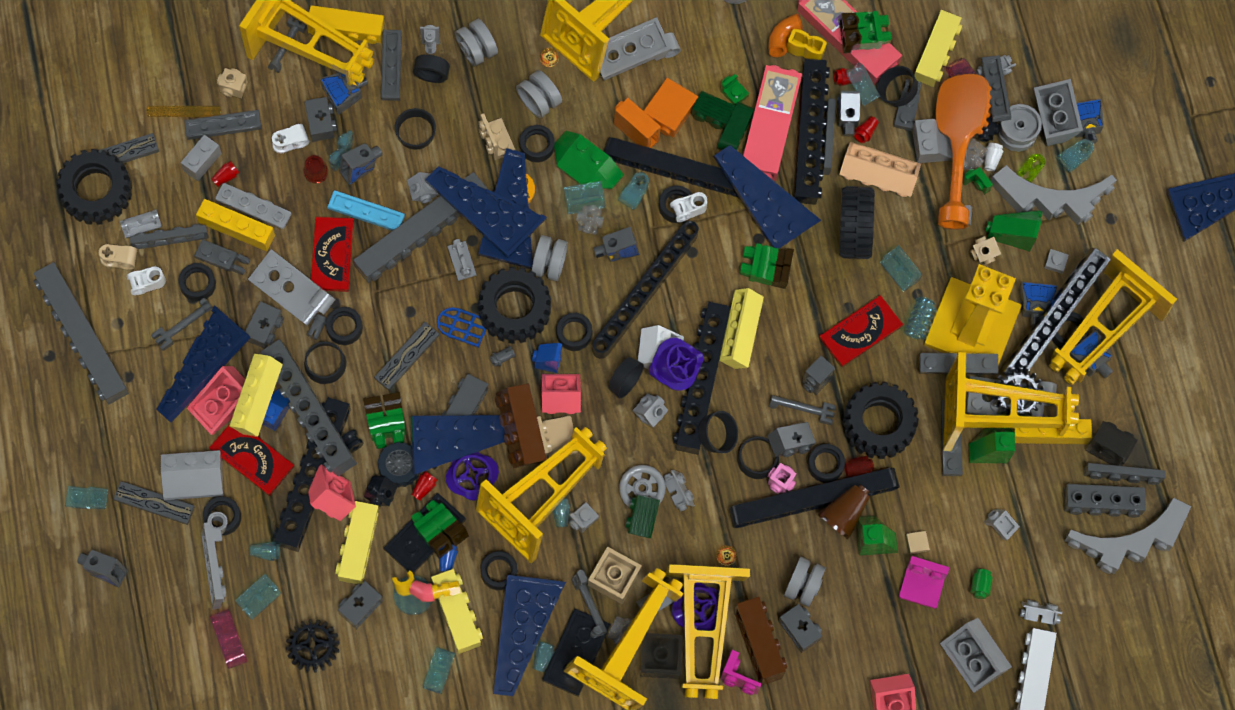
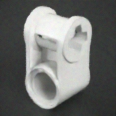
(291, 139)
(687, 206)
(145, 281)

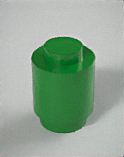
(981, 583)

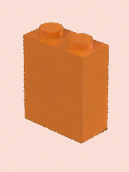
(671, 107)
(636, 124)

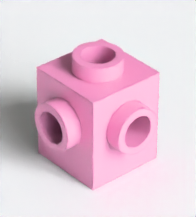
(781, 472)

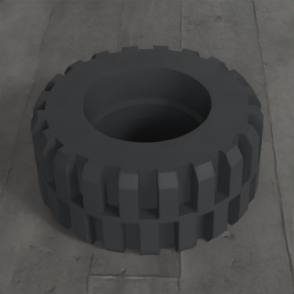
(87, 164)
(857, 222)
(520, 282)
(880, 396)

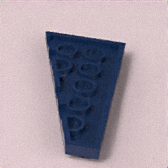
(513, 186)
(1202, 204)
(491, 214)
(208, 353)

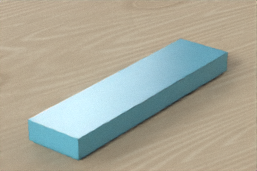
(365, 211)

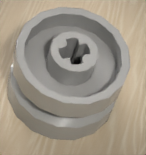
(476, 42)
(539, 94)
(1021, 130)
(546, 257)
(804, 581)

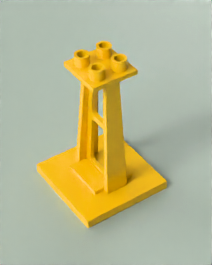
(264, 16)
(580, 33)
(1138, 285)
(975, 315)
(955, 395)
(510, 522)
(704, 574)
(608, 678)

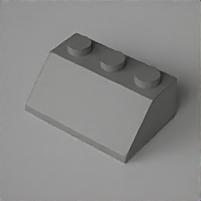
(1058, 111)
(192, 475)
(975, 655)

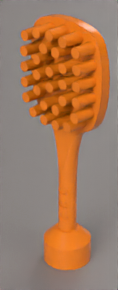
(960, 115)

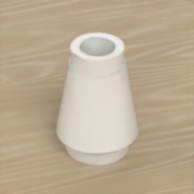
(993, 156)

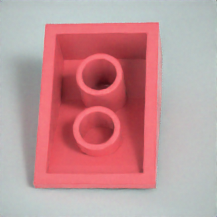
(218, 399)

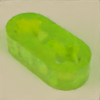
(1028, 167)

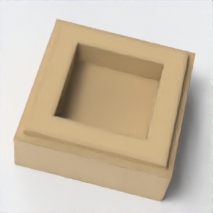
(917, 542)

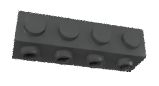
(1104, 499)

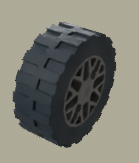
(396, 464)

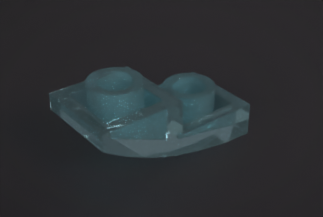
(344, 145)
(86, 498)
(439, 670)

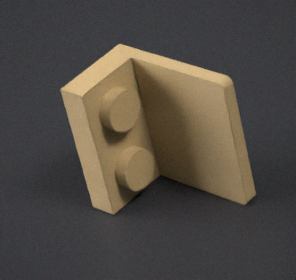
(495, 136)
(555, 434)

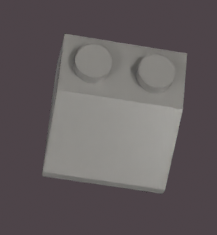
(930, 142)

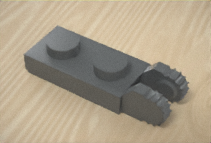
(906, 114)
(220, 257)

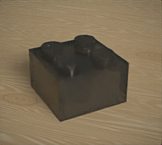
(1111, 444)
(661, 656)

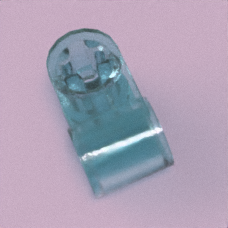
(1074, 156)
(633, 193)

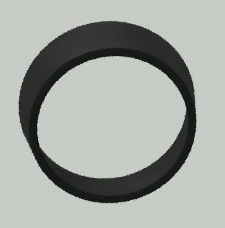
(888, 76)
(415, 112)
(625, 377)
(325, 379)
(731, 432)
(748, 472)

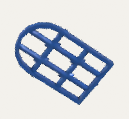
(467, 332)

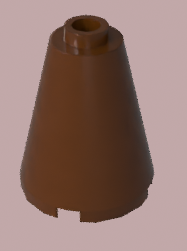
(846, 510)

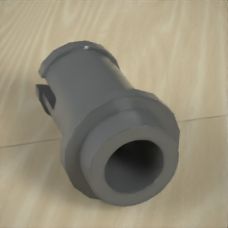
(317, 325)
(502, 356)

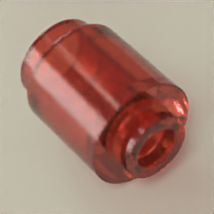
(858, 466)

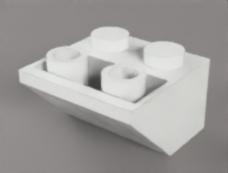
(650, 340)

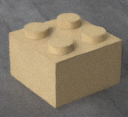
(614, 575)

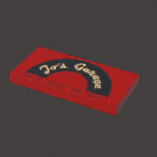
(332, 253)
(861, 331)
(253, 459)

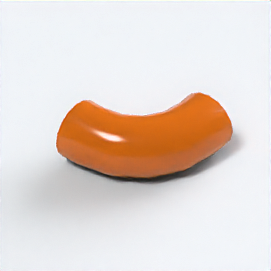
(781, 34)

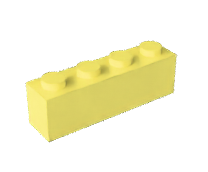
(937, 48)
(741, 328)
(256, 395)
(358, 543)
(458, 615)

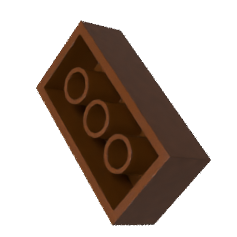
(520, 426)
(760, 641)

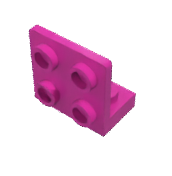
(923, 582)
(733, 679)

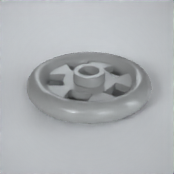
(636, 472)

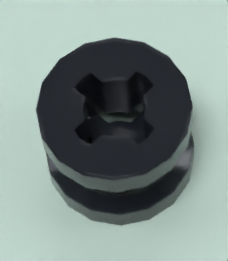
(352, 441)

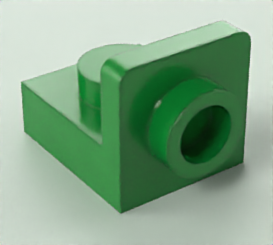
(733, 90)
(980, 180)

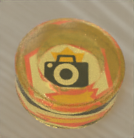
(549, 57)
(726, 555)

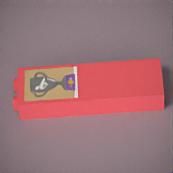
(825, 17)
(772, 119)

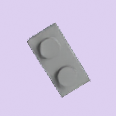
(201, 158)

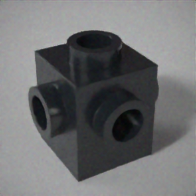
(988, 132)
(380, 491)

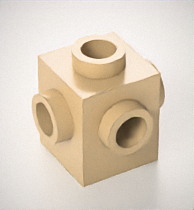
(232, 82)
(991, 245)

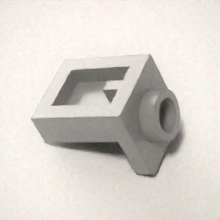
(583, 518)
(1002, 523)

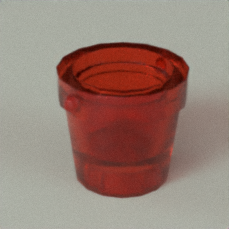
(315, 169)

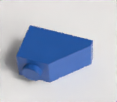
(548, 357)
(276, 410)

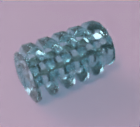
(920, 318)

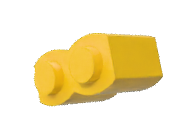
(804, 45)

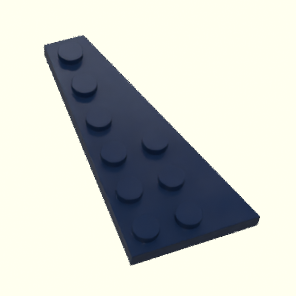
(772, 208)
(448, 438)
(524, 617)

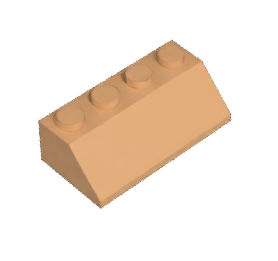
(880, 169)

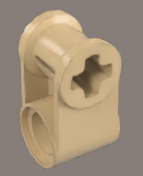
(119, 257)

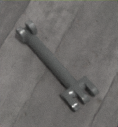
(294, 27)
(166, 336)
(822, 412)
(579, 582)

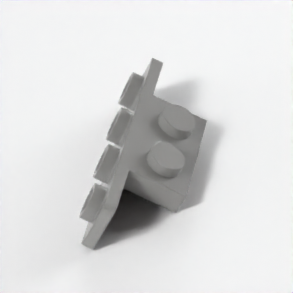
(253, 206)

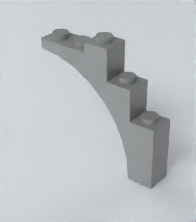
(1025, 196)
(1137, 545)

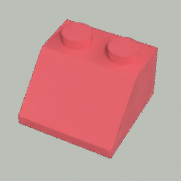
(561, 393)
(331, 494)
(893, 693)

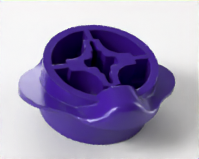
(673, 352)
(453, 482)
(706, 625)

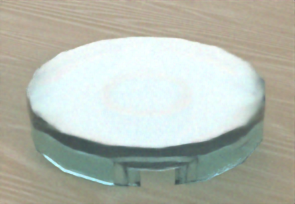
(410, 604)

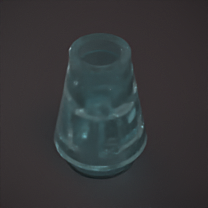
(561, 513)
(266, 551)
(543, 655)

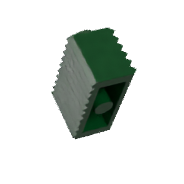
(712, 110)
(643, 516)

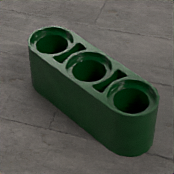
(736, 126)

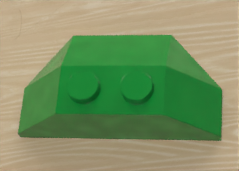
(585, 161)

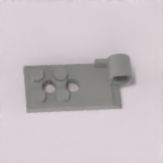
(649, 43)
(306, 297)
(978, 406)
(214, 572)

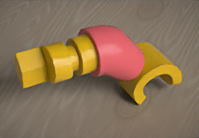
(425, 591)

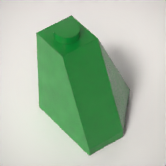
(1015, 229)
(992, 446)
(875, 537)

